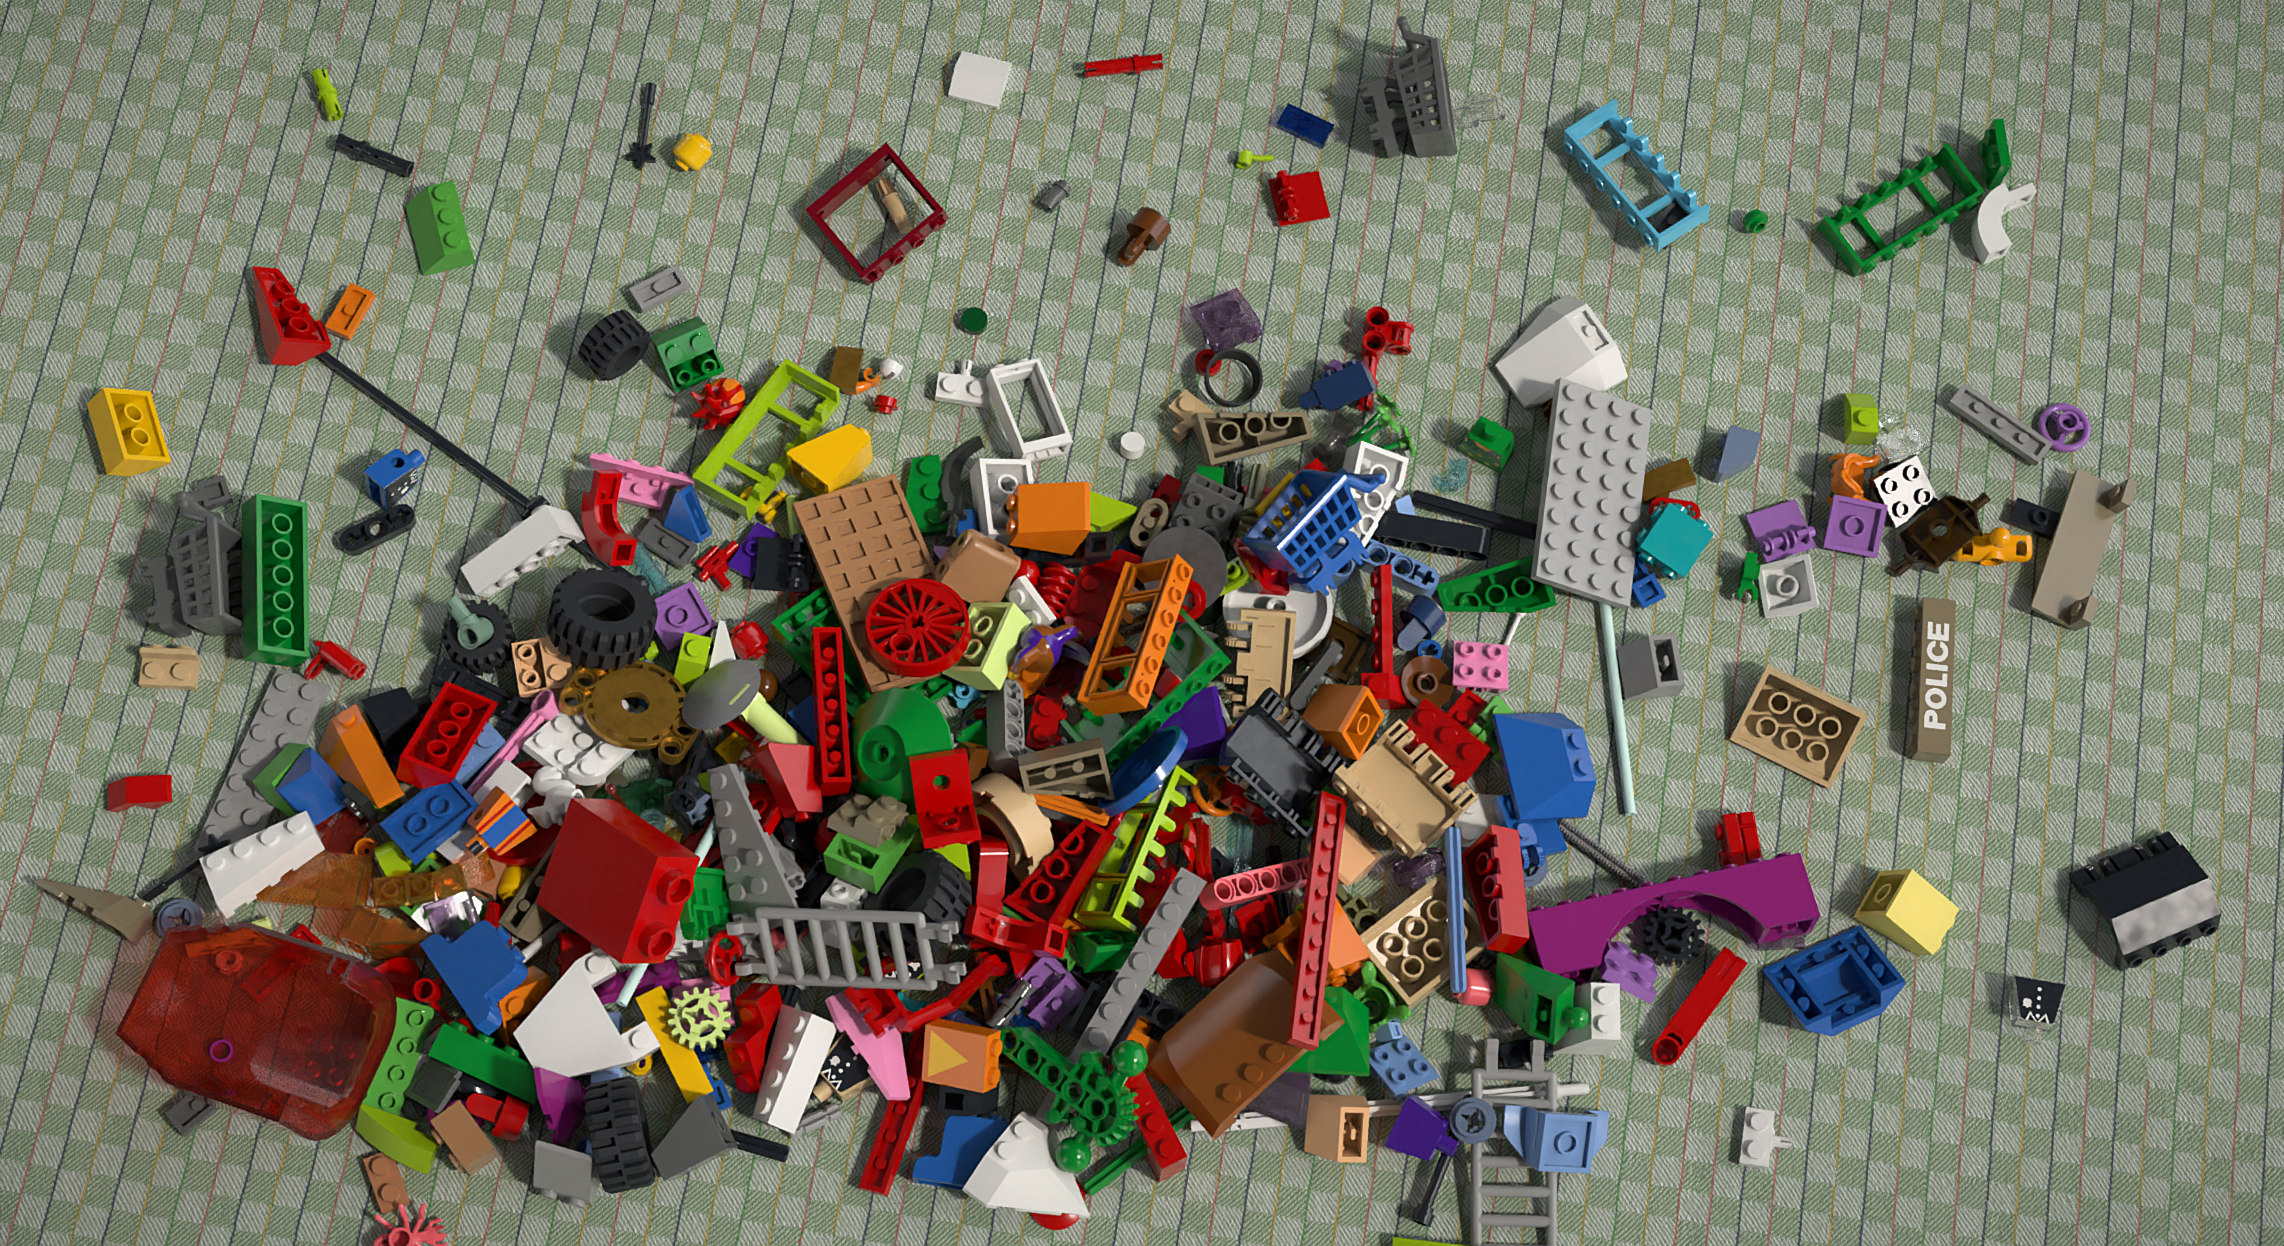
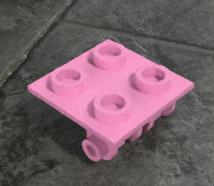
(1480, 666)

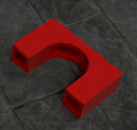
(1163, 1147)

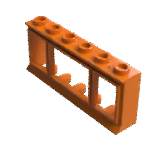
(1147, 660)

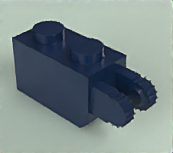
(1340, 388)

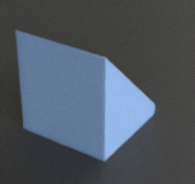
(1404, 505)
(1388, 1033)

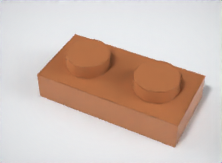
(386, 1182)

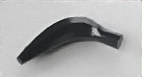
(471, 1085)

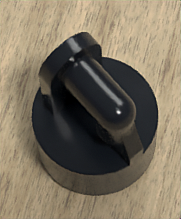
(797, 836)

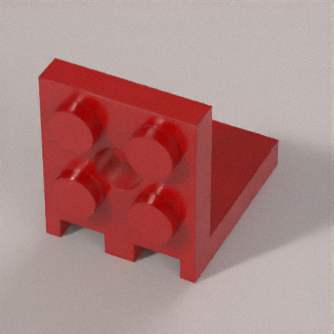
(944, 811)

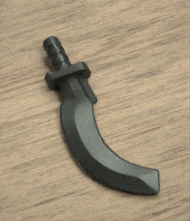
(952, 486)

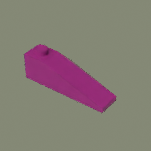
(561, 1103)

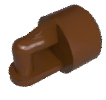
(1147, 231)

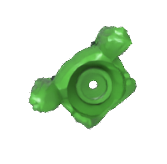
(1378, 997)

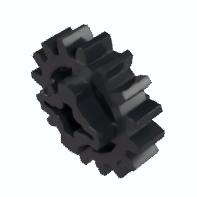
(1668, 927)

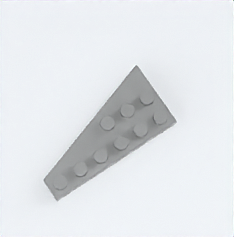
(748, 855)

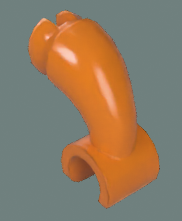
(867, 383)

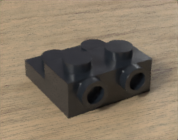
(1088, 1007)

